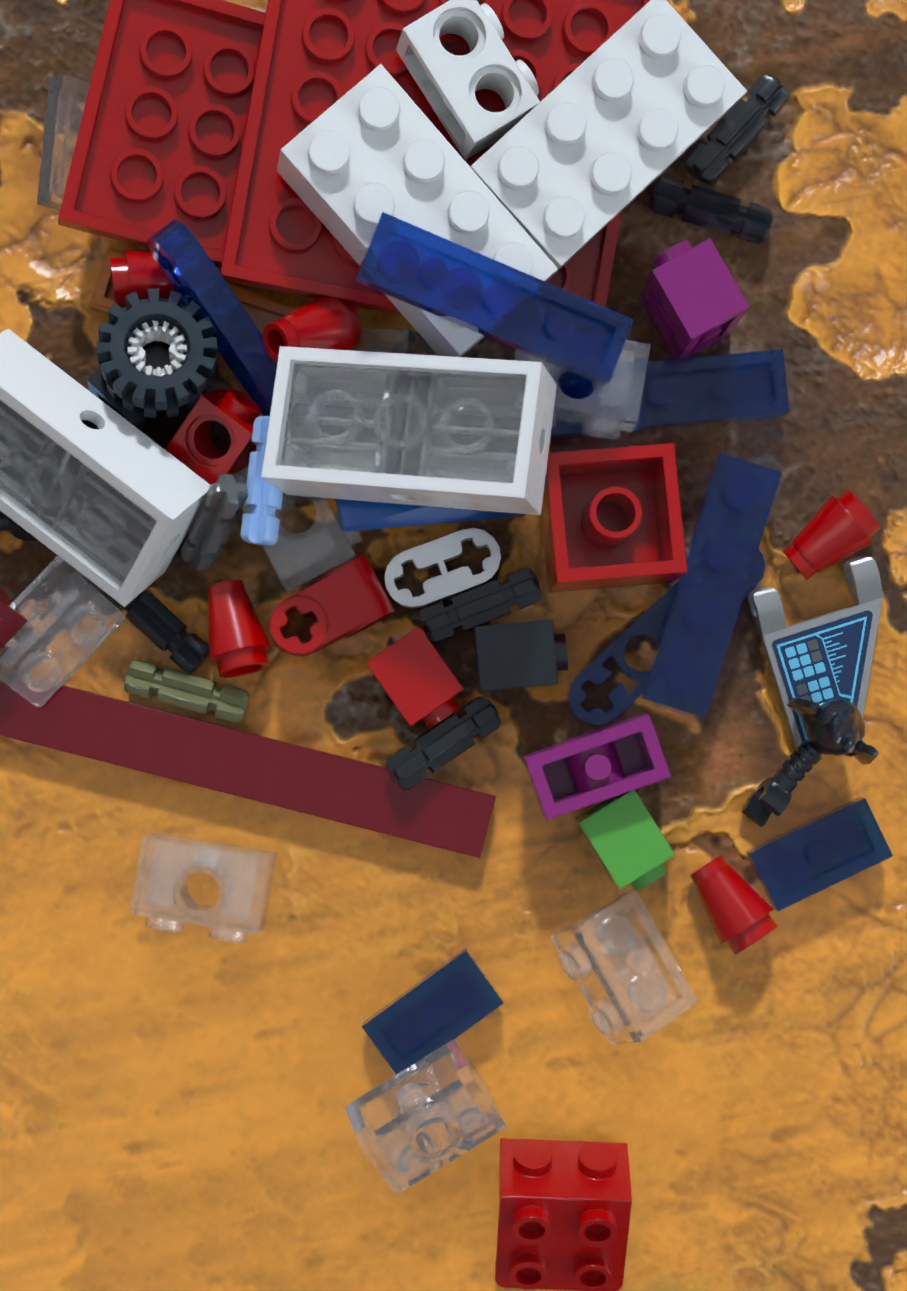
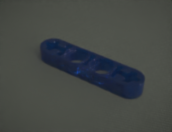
(199, 280)
(649, 624)

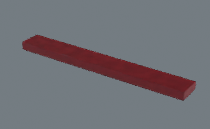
(249, 766)

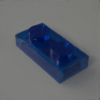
(819, 853)
(433, 1012)

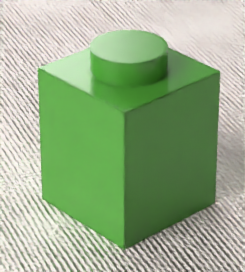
(626, 840)

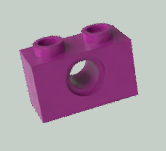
(692, 298)
(596, 766)

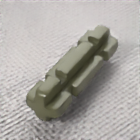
(186, 691)

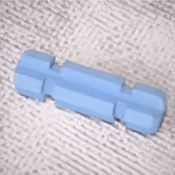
(260, 524)

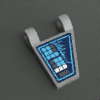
(825, 654)

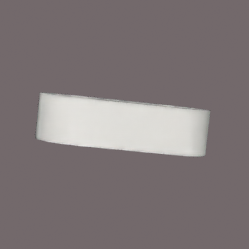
(436, 553)

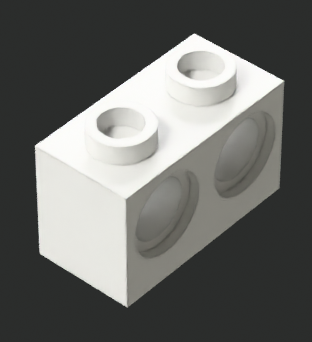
(452, 80)

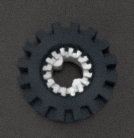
(124, 359)

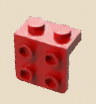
(562, 1215)

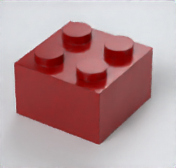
(612, 518)

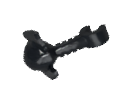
(831, 730)

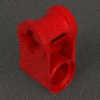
(341, 601)

